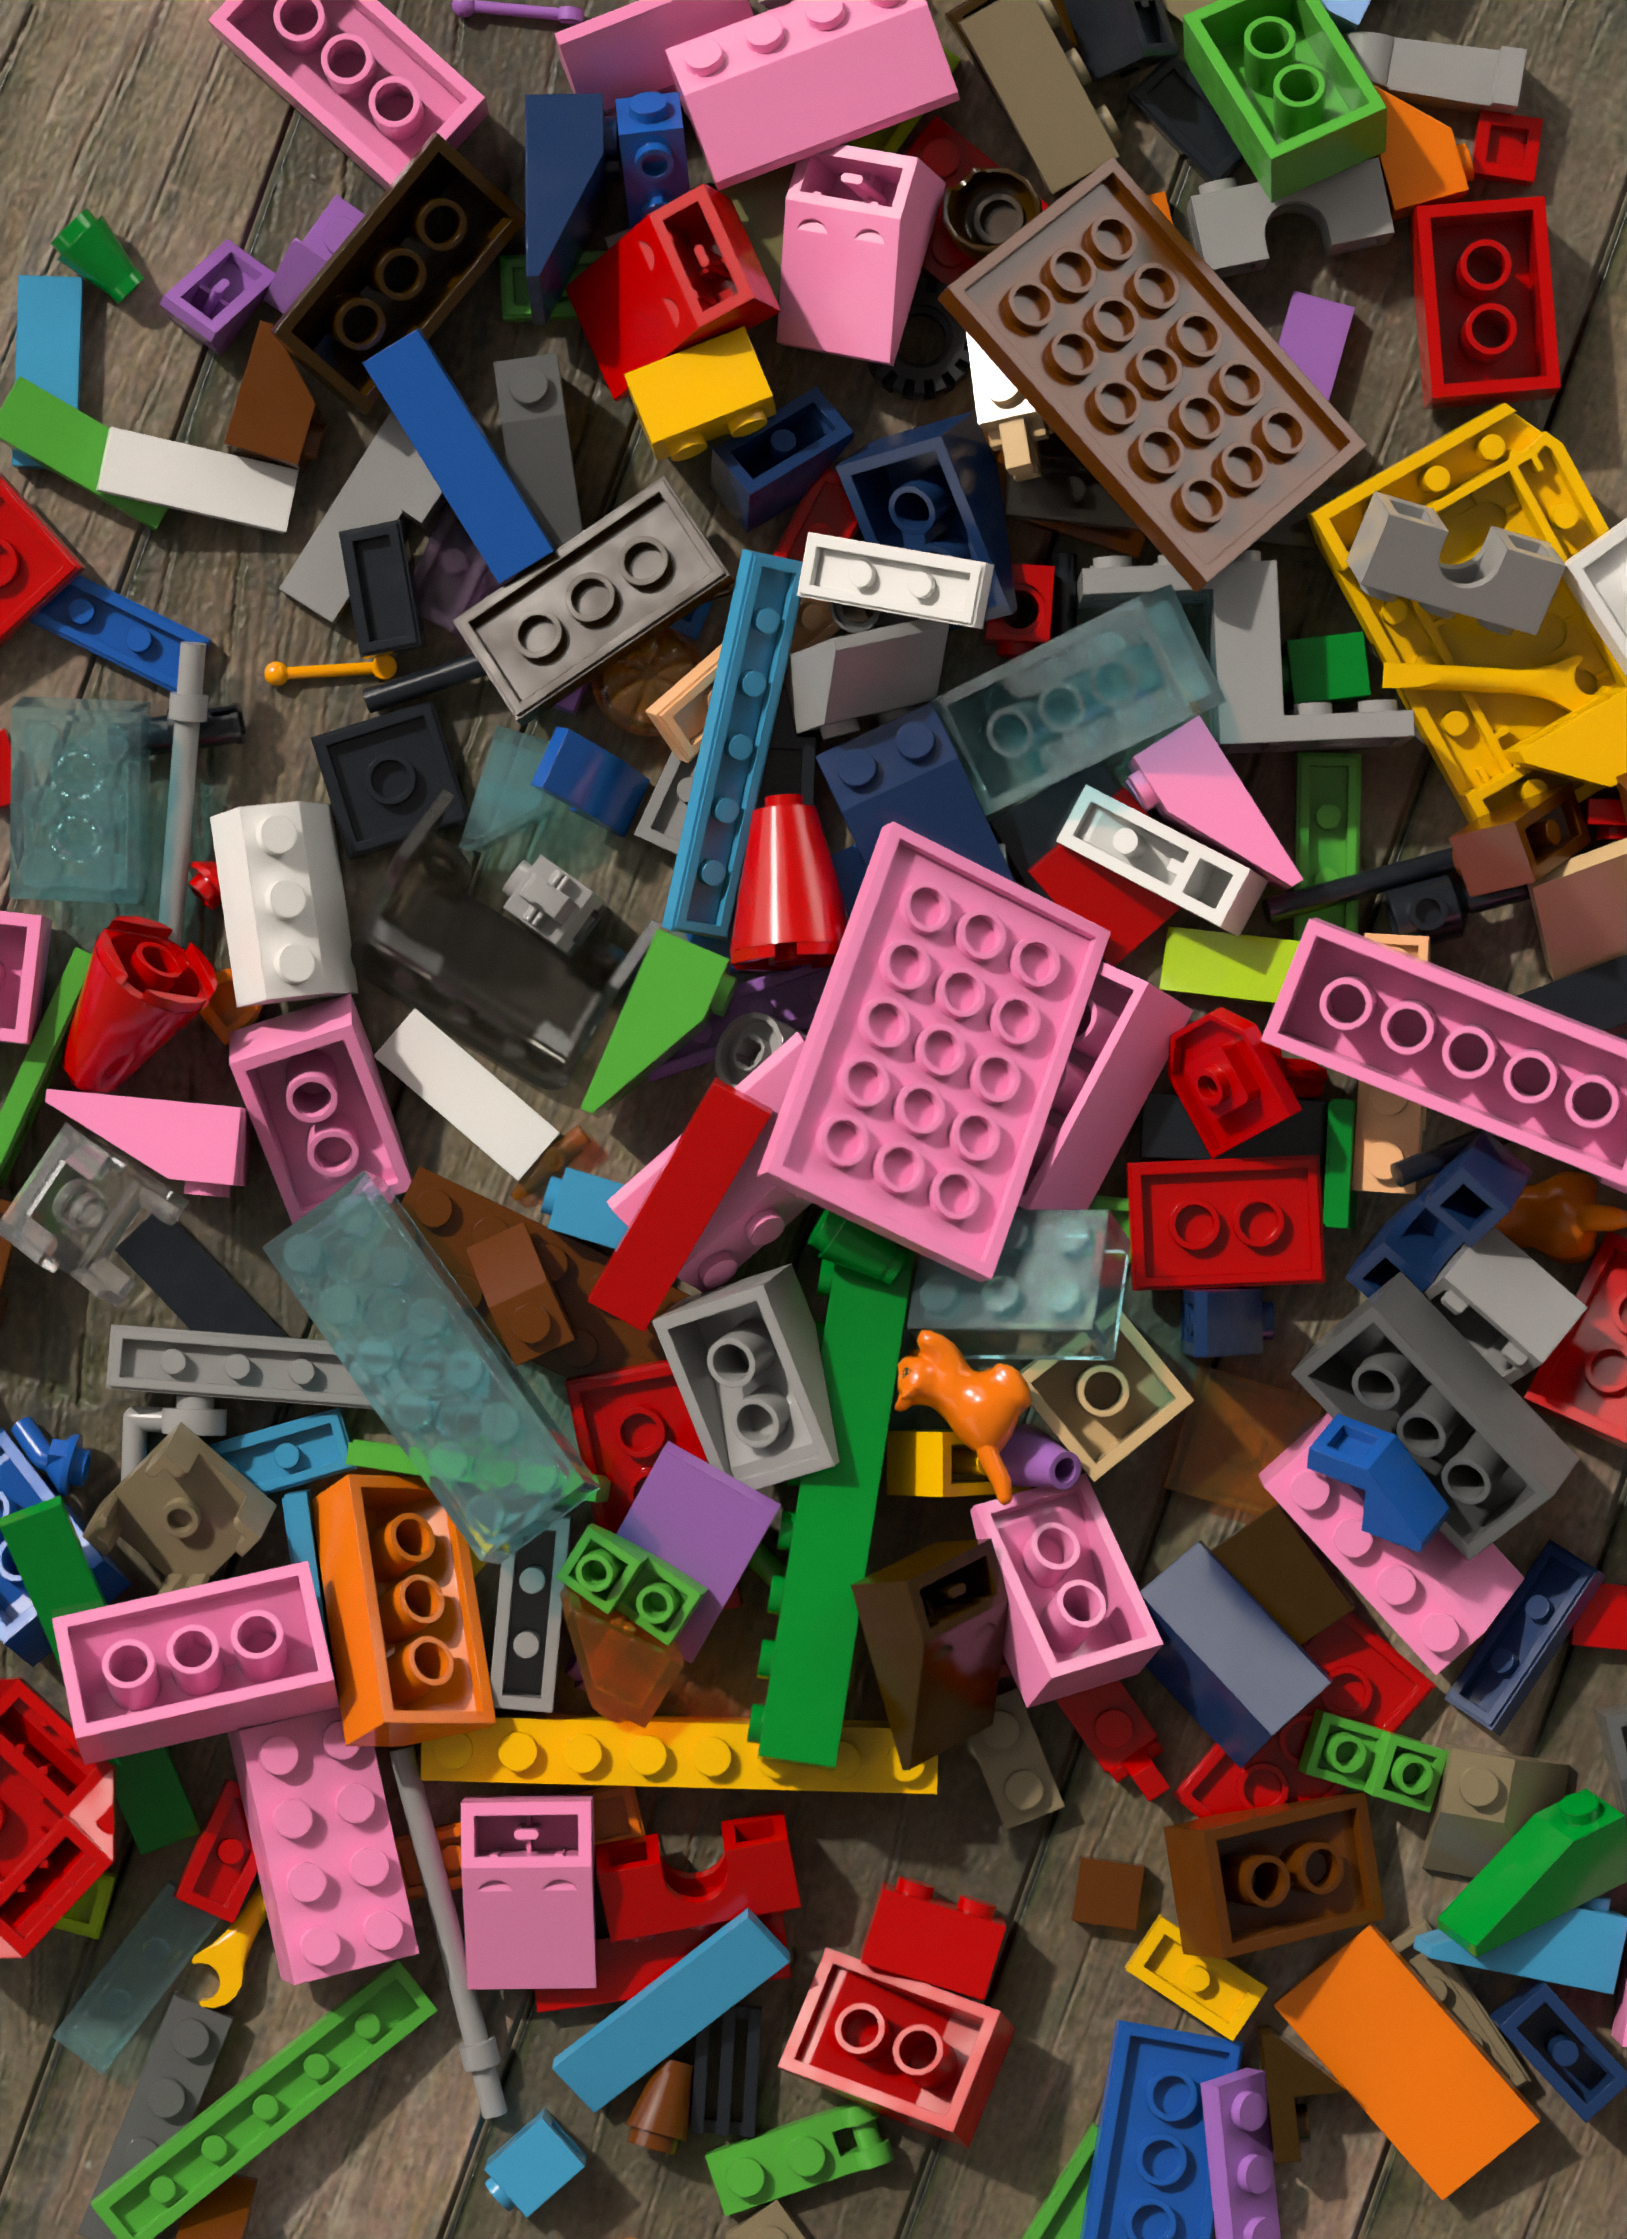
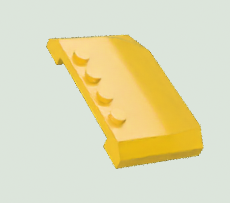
(1477, 478)

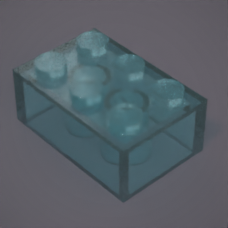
(79, 799)
(1049, 1296)

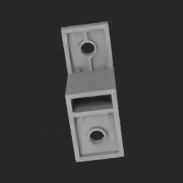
(1246, 659)

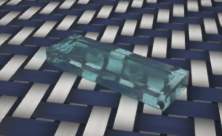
(134, 1979)

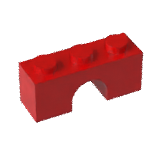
(651, 1897)

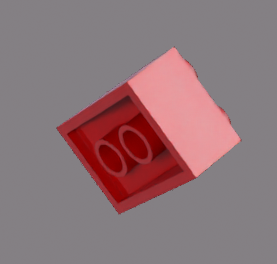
(898, 2047)

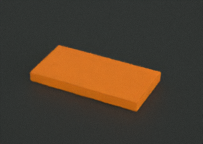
(1407, 2060)

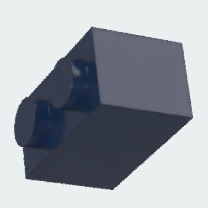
(1560, 2048)

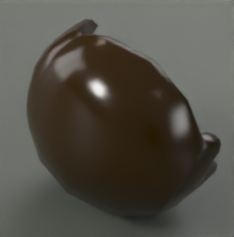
(988, 209)

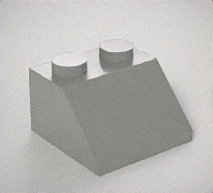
(865, 676)

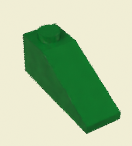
(1542, 1872)

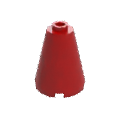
(788, 892)
(133, 1001)

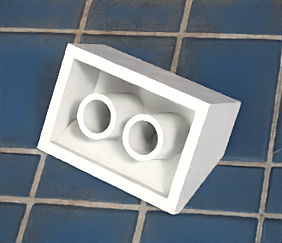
(283, 903)

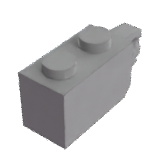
(553, 904)

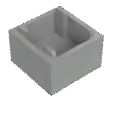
(1504, 1304)

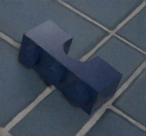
(1449, 1210)

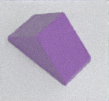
(218, 296)

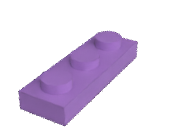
(1240, 2156)

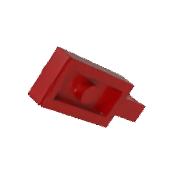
(1117, 1735)

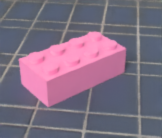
(354, 76)
(322, 1847)

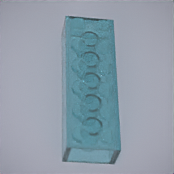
(431, 1368)

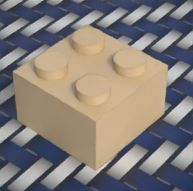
(1106, 1405)

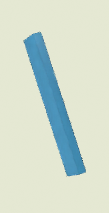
(734, 745)

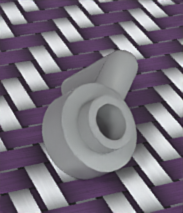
(191, 1410)

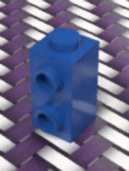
(651, 151)

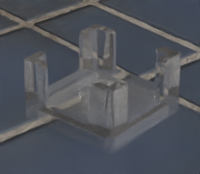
(81, 1208)

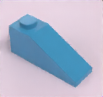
(1571, 1950)

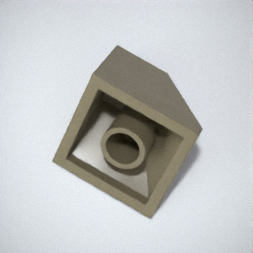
(1484, 1803)

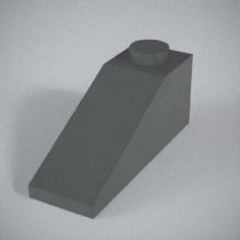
(539, 442)

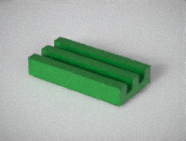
(1339, 1198)

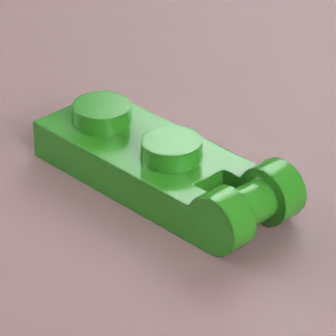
(795, 2157)

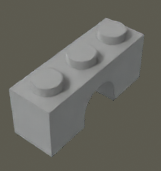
(1232, 220)
(1501, 586)

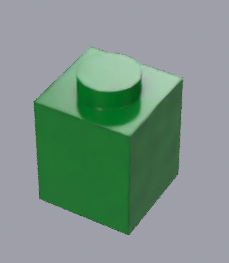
(1325, 669)

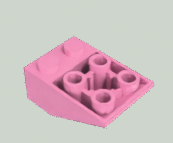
(854, 250)
(529, 1891)

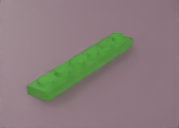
(264, 2105)

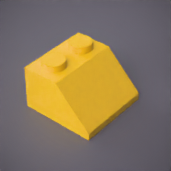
(701, 396)

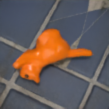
(1561, 1218)
(976, 1404)

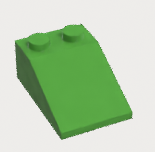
(664, 1011)

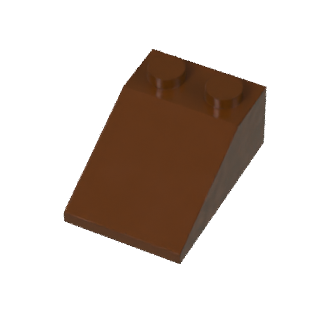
(1273, 1875)

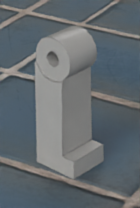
(1441, 73)

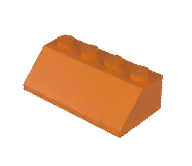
(400, 1613)

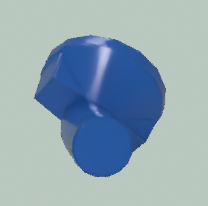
(63, 1460)

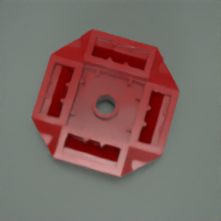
(52, 1818)

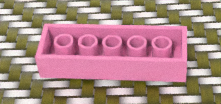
(1456, 1047)

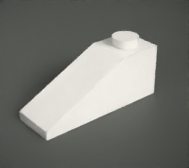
(1162, 860)

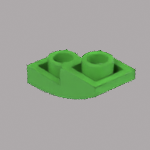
(632, 1581)
(1373, 1760)

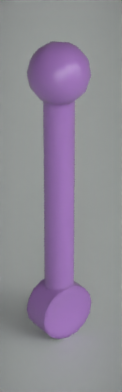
(563, 14)

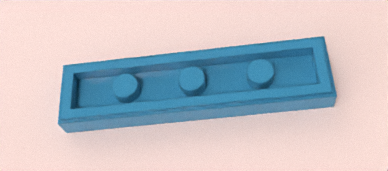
(671, 2010)

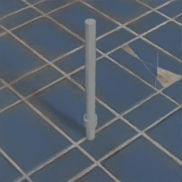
(187, 709)
(479, 2049)

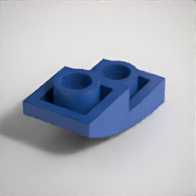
(590, 781)

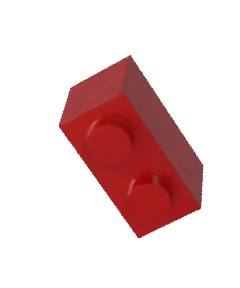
(933, 1937)

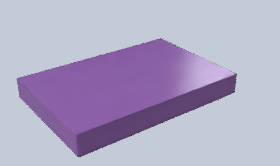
(702, 1527)

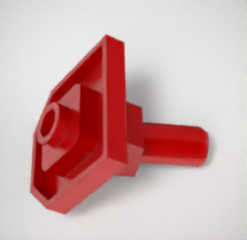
(1235, 1080)

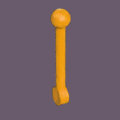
(382, 667)

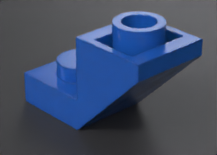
(1398, 1495)

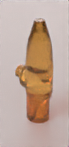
(552, 1162)

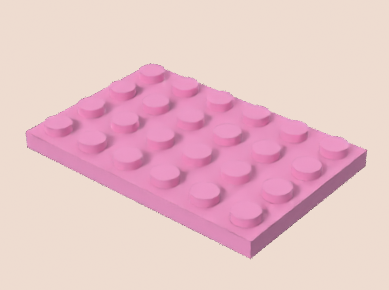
(935, 1053)

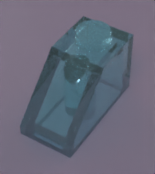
(504, 796)

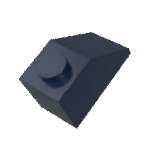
(780, 462)

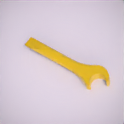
(1548, 682)
(231, 1951)

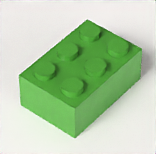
(1285, 89)

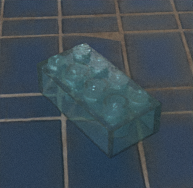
(1079, 699)

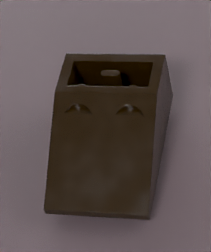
(936, 1643)

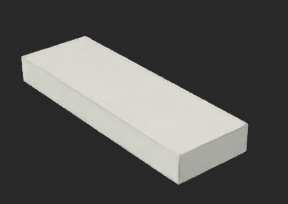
(197, 480)
(895, 580)
(467, 1094)

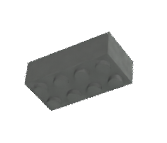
(1462, 1423)

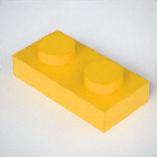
(1203, 1986)

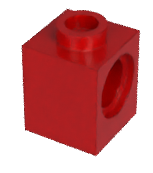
(1036, 585)

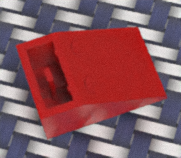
(671, 286)

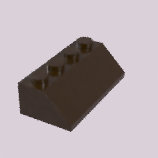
(398, 270)

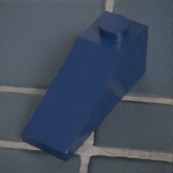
(1225, 1322)

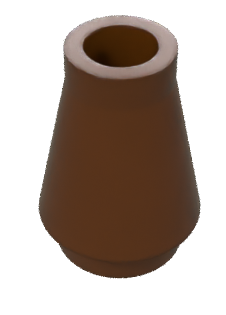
(663, 2108)

